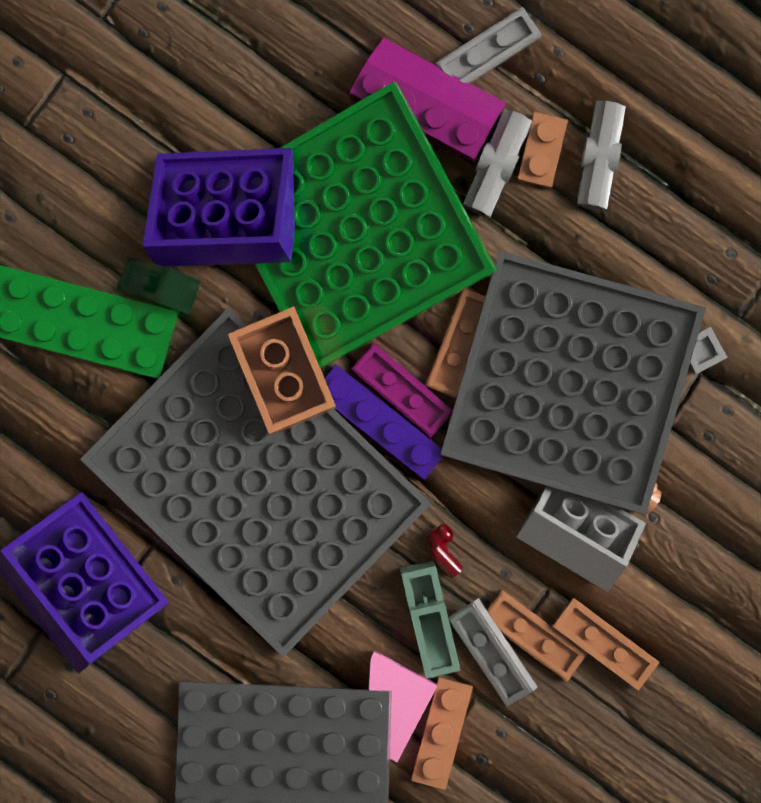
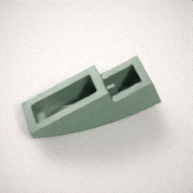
(430, 619)

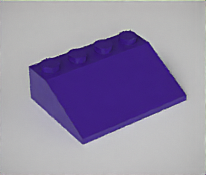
(221, 208)
(79, 582)

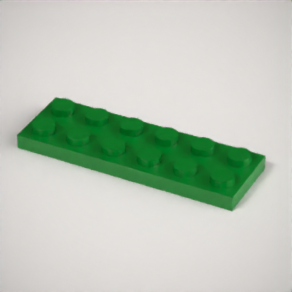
(85, 323)

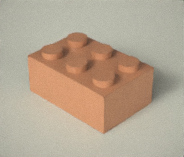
(282, 371)

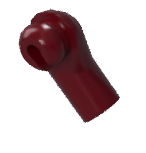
(439, 550)

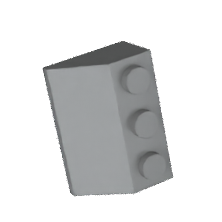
(582, 534)

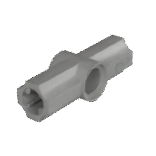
(601, 155)
(497, 163)

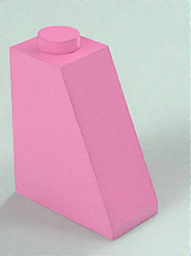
(409, 698)

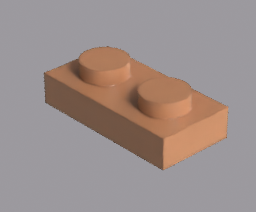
(542, 150)

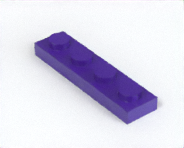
(382, 423)

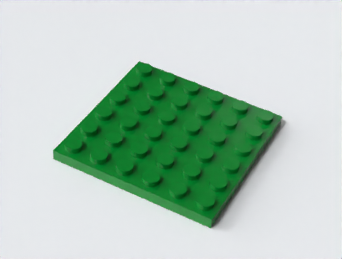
(372, 228)

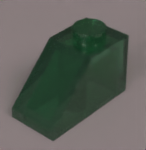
(158, 285)

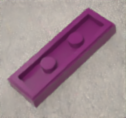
(402, 390)

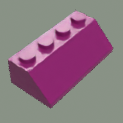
(449, 111)

